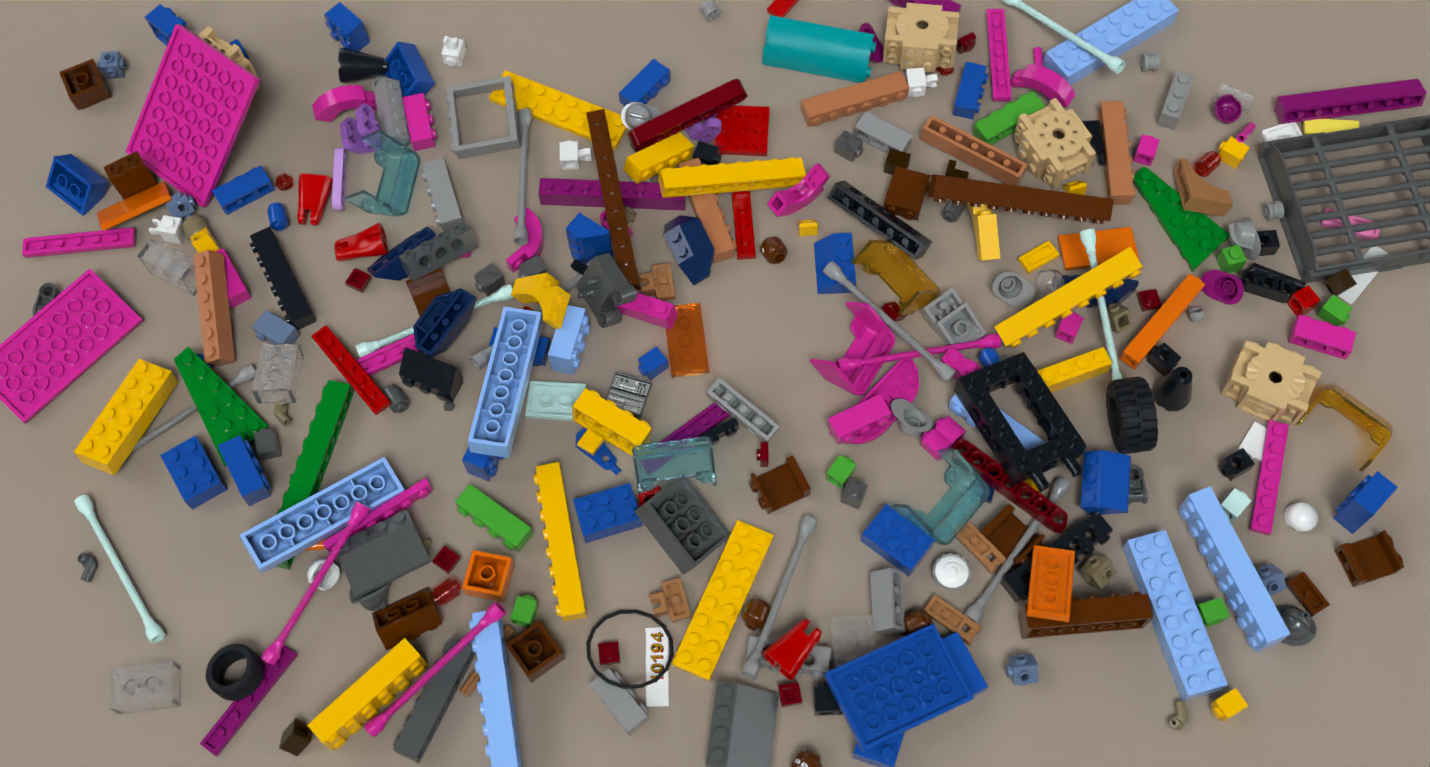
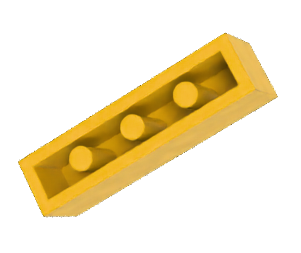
(664, 154)
(1076, 369)

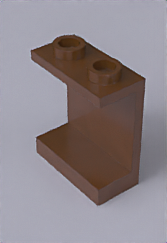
(130, 175)
(906, 193)
(427, 288)
(780, 486)
(1006, 532)
(1369, 559)

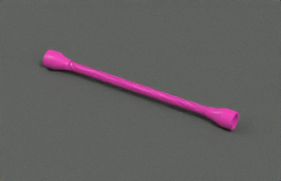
(849, 364)
(492, 615)
(273, 652)

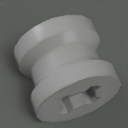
(710, 10)
(1150, 62)
(1273, 210)

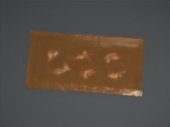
(687, 342)

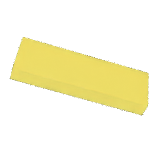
(1327, 125)

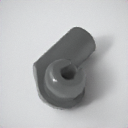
(89, 566)

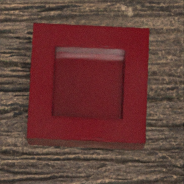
(966, 43)
(358, 280)
(1149, 300)
(892, 310)
(762, 454)
(446, 559)
(609, 653)
(790, 694)

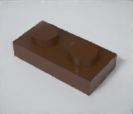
(1307, 594)

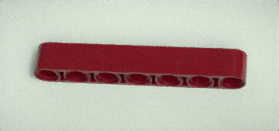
(687, 114)
(1013, 494)

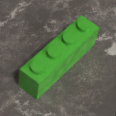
(1003, 122)
(494, 518)

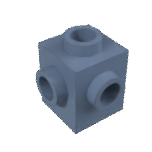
(112, 64)
(178, 211)
(1272, 578)
(1022, 669)

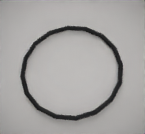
(636, 685)

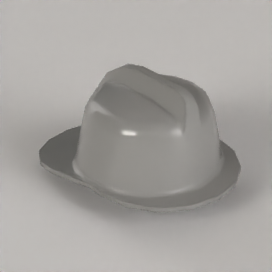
(637, 114)
(1245, 235)
(1013, 289)
(910, 418)

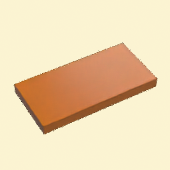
(133, 206)
(1108, 244)
(1051, 583)

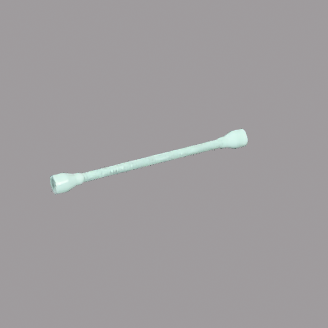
(1113, 63)
(1088, 239)
(366, 348)
(153, 631)

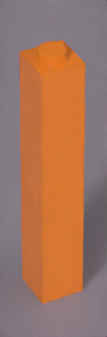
(1162, 321)

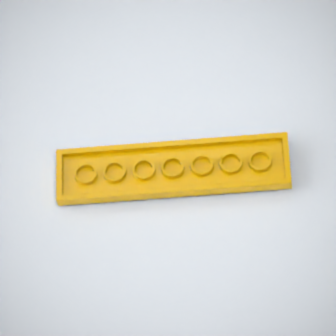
(558, 108)
(722, 600)

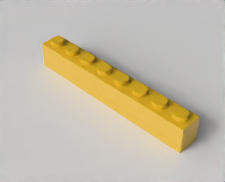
(731, 177)
(1070, 296)
(561, 542)

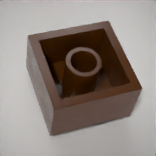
(85, 84)
(535, 651)

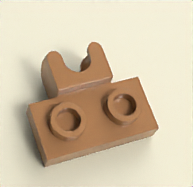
(658, 283)
(672, 601)

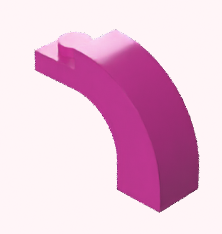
(1045, 81)
(340, 99)
(792, 200)
(535, 242)

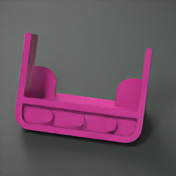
(871, 340)

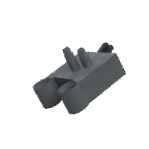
(603, 287)

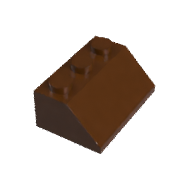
(407, 618)

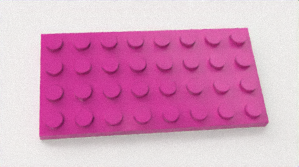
(61, 344)

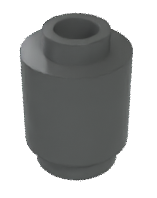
(952, 212)
(398, 400)

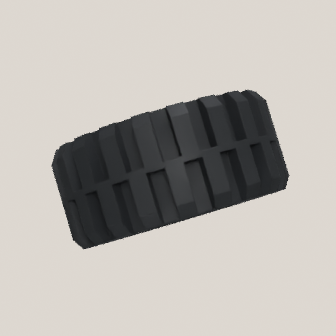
(1132, 415)

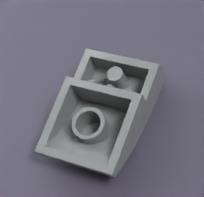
(952, 318)

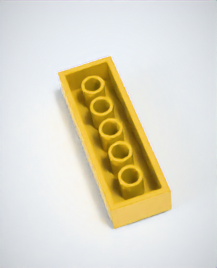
(126, 417)
(368, 695)

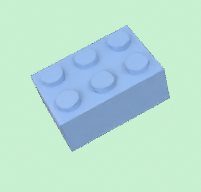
(569, 341)

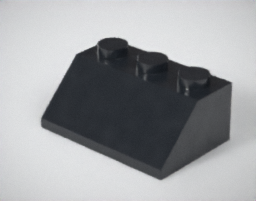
(430, 375)

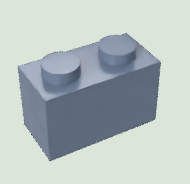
(274, 329)

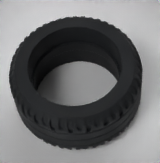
(246, 684)

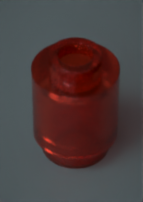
(1207, 163)
(446, 592)

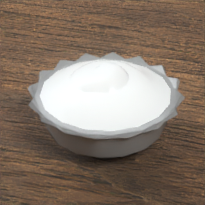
(951, 571)

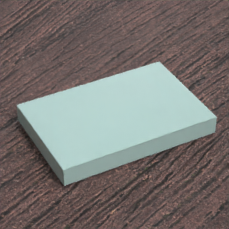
(552, 400)

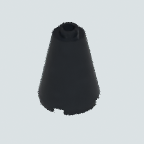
(359, 65)
(1174, 389)

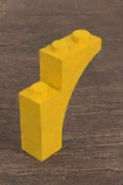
(985, 232)
(545, 291)

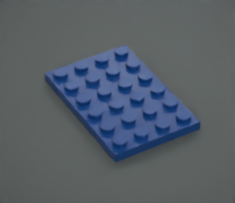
(898, 687)

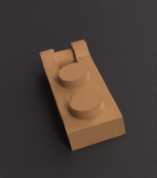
(980, 547)
(952, 619)

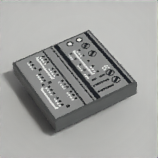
(629, 393)

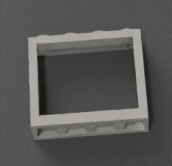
(488, 146)

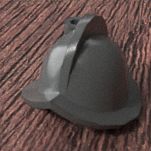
(373, 600)
(1299, 624)

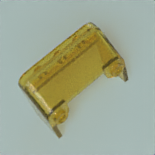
(899, 273)
(1365, 418)

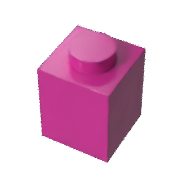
(1146, 150)
(1069, 328)

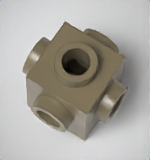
(1119, 317)
(1097, 571)

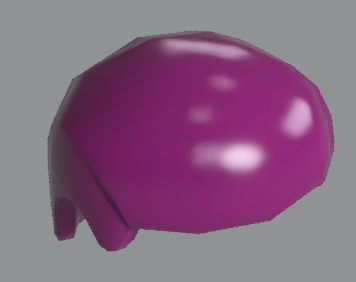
(1227, 109)

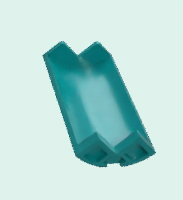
(818, 49)

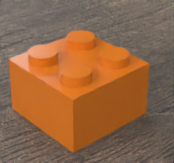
(488, 576)

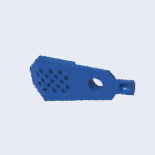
(598, 456)

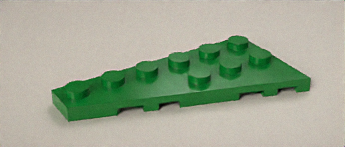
(1190, 231)
(218, 405)

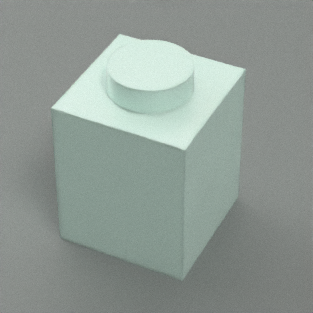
(1235, 504)

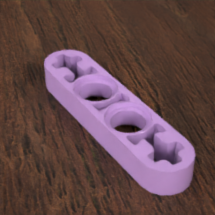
(339, 179)

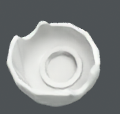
(1301, 516)
(329, 579)

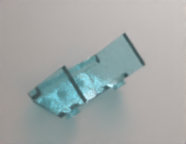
(397, 179)
(674, 461)
(956, 507)

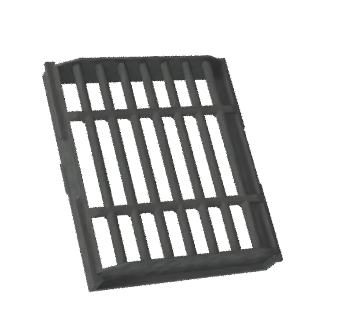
(1295, 223)

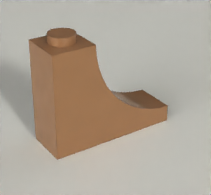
(1198, 194)

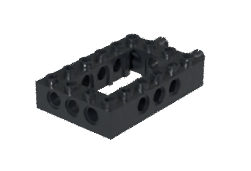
(1063, 439)

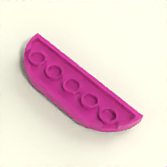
(898, 383)

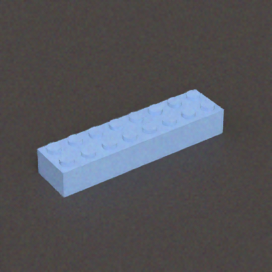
(1112, 36)
(505, 382)
(319, 515)
(1233, 570)
(1174, 615)
(496, 694)

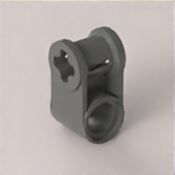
(43, 296)
(1137, 487)

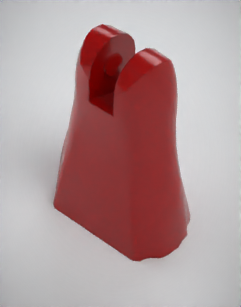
(312, 197)
(363, 244)
(792, 649)

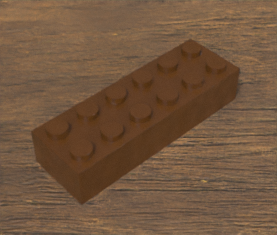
(1092, 616)

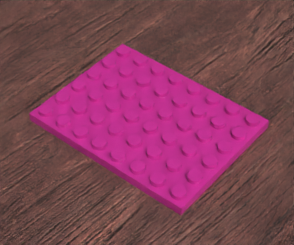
(192, 115)

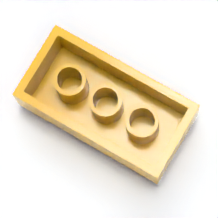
(610, 422)

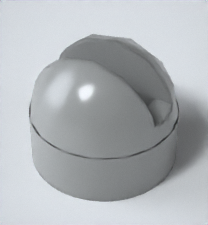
(1196, 313)

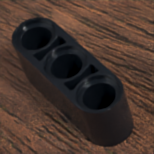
(1276, 284)

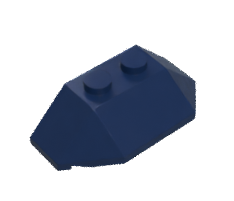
(690, 247)
(389, 265)
(1113, 295)
(443, 321)

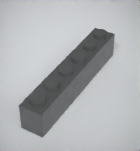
(433, 704)

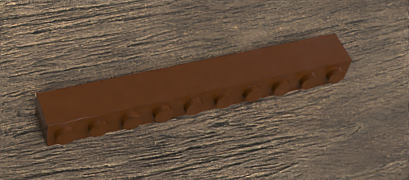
(612, 196)
(1019, 197)

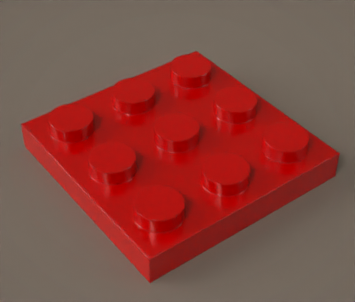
(743, 130)

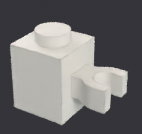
(453, 51)
(918, 81)
(571, 155)
(169, 228)

